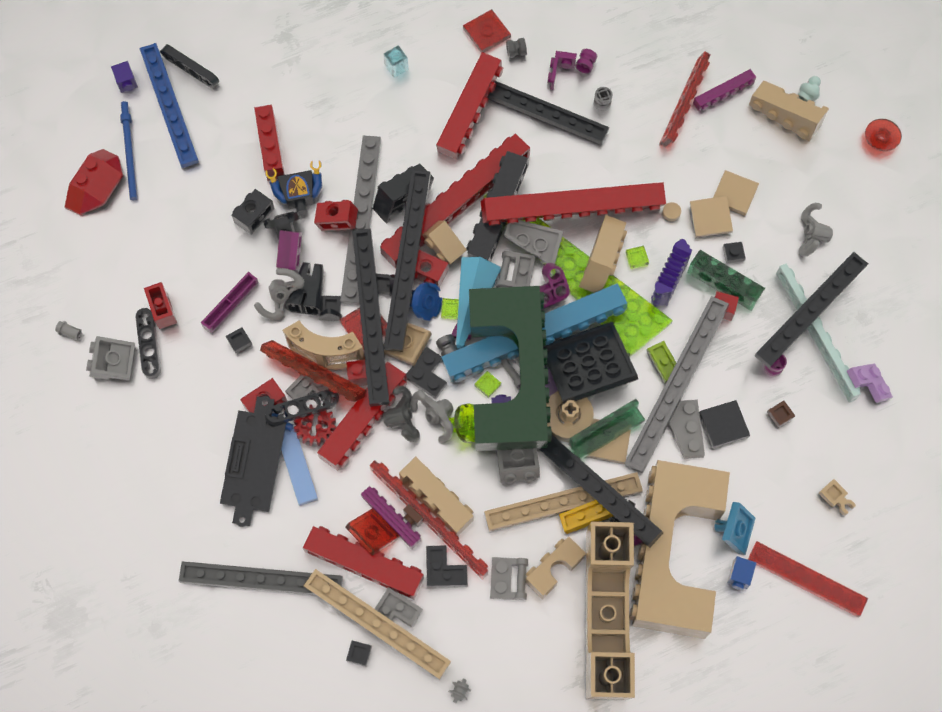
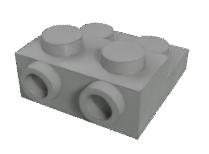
(110, 358)
(518, 465)

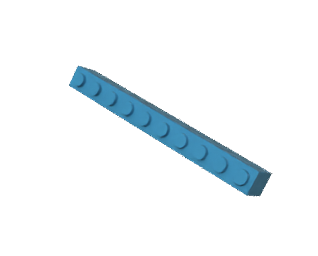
(558, 323)

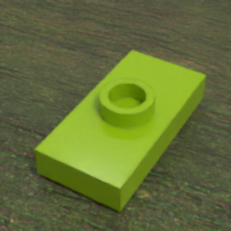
(662, 359)

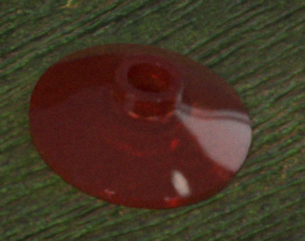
(886, 129)

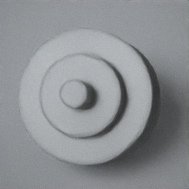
(459, 690)

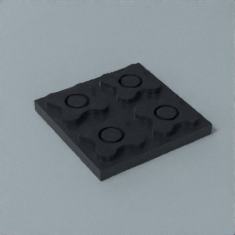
(589, 363)

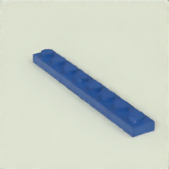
(169, 105)

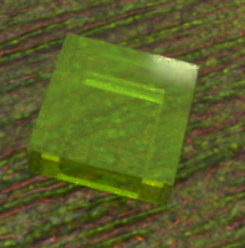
(637, 257)
(450, 308)
(487, 384)

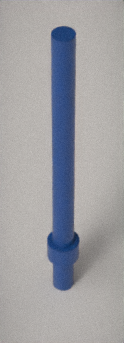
(125, 119)

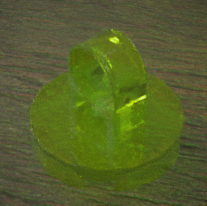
(464, 423)

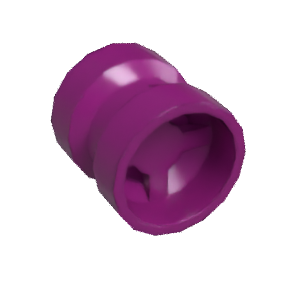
(586, 61)
(780, 364)

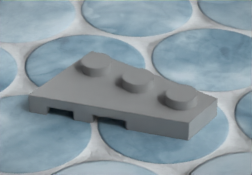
(535, 239)
(687, 429)

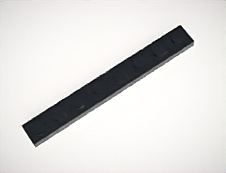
(549, 113)
(811, 310)
(601, 491)

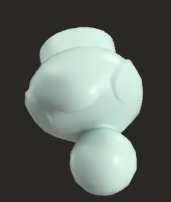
(810, 90)

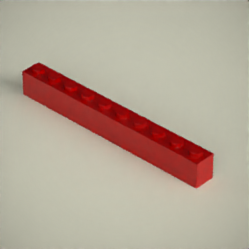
(460, 194)
(572, 202)

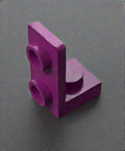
(562, 59)

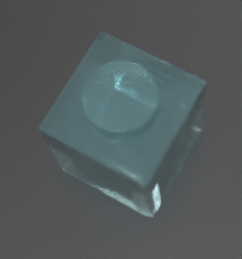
(396, 61)

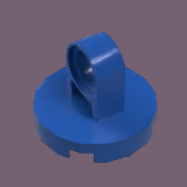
(426, 301)

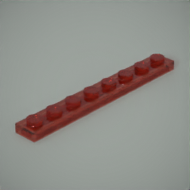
(434, 524)

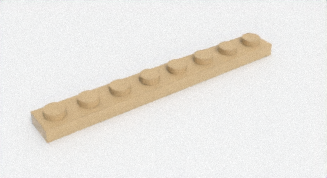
(555, 503)
(377, 624)

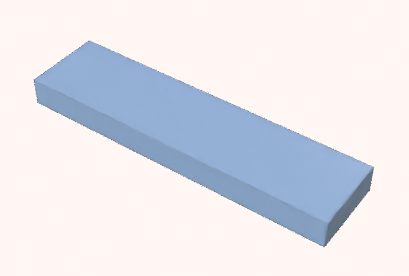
(298, 468)

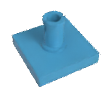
(737, 528)

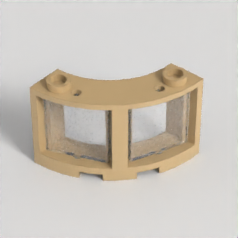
(326, 351)

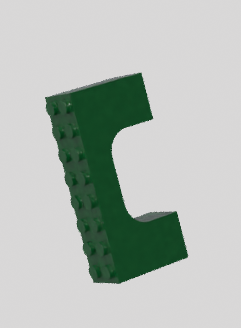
(518, 316)

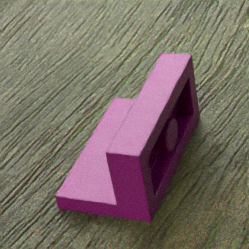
(289, 250)

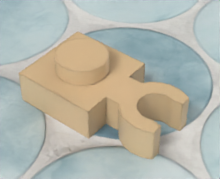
(835, 494)

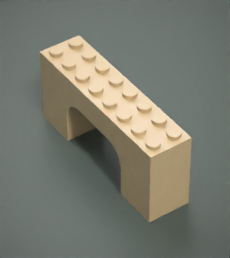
(658, 597)
(608, 654)

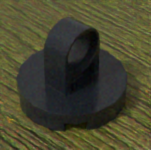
(282, 222)

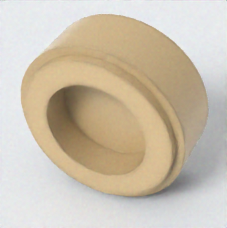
(671, 211)

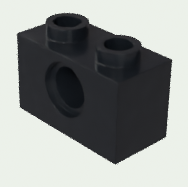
(251, 221)

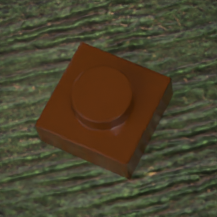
(781, 414)
(412, 516)

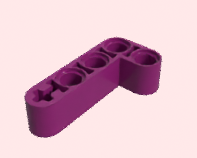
(552, 284)

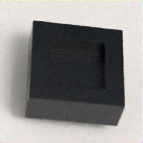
(734, 252)
(239, 340)
(359, 653)

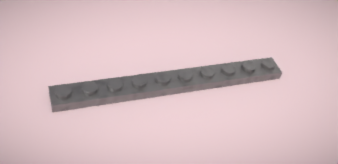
(363, 201)
(676, 385)

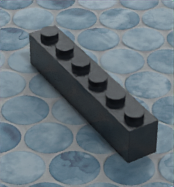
(506, 183)

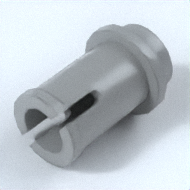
(68, 330)

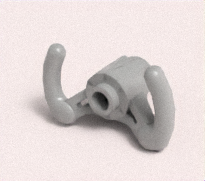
(814, 231)
(280, 292)
(435, 412)

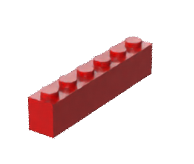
(469, 106)
(358, 423)
(359, 561)

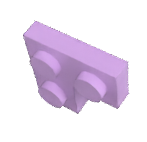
(870, 376)

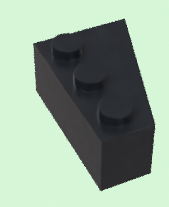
(393, 194)

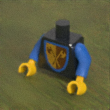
(297, 189)

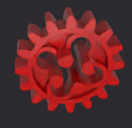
(306, 430)

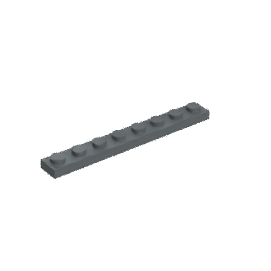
(247, 577)

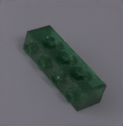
(725, 279)

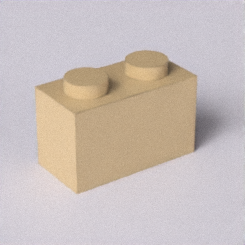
(444, 242)

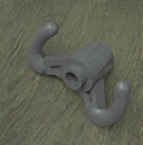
(402, 415)

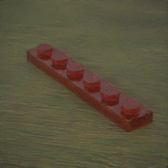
(688, 94)
(313, 370)
(808, 579)

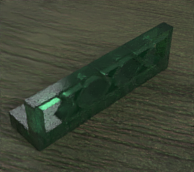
(606, 429)

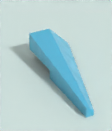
(475, 274)

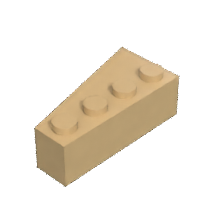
(788, 110)
(604, 254)
(436, 496)

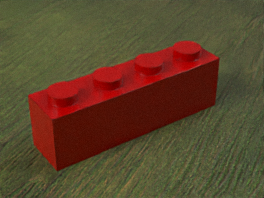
(269, 140)

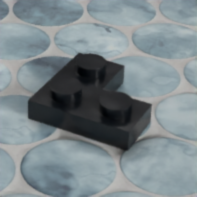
(423, 376)
(441, 574)

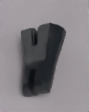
(309, 298)

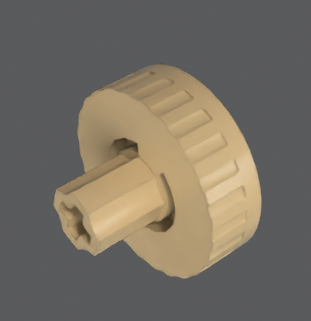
(581, 410)

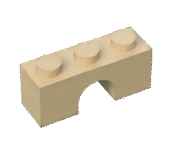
(566, 554)

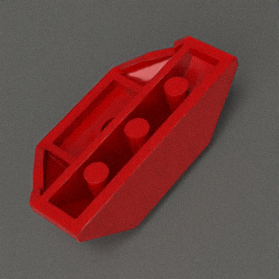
(93, 182)

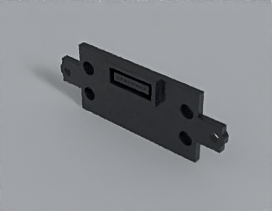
(252, 463)

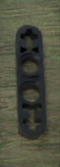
(189, 66)
(148, 343)
(300, 403)

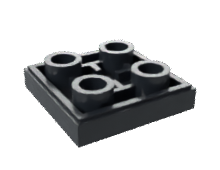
(724, 424)

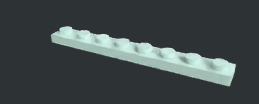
(821, 338)

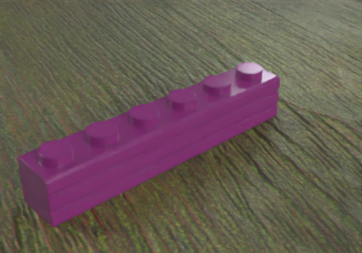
(724, 90)
(229, 302)
(388, 513)

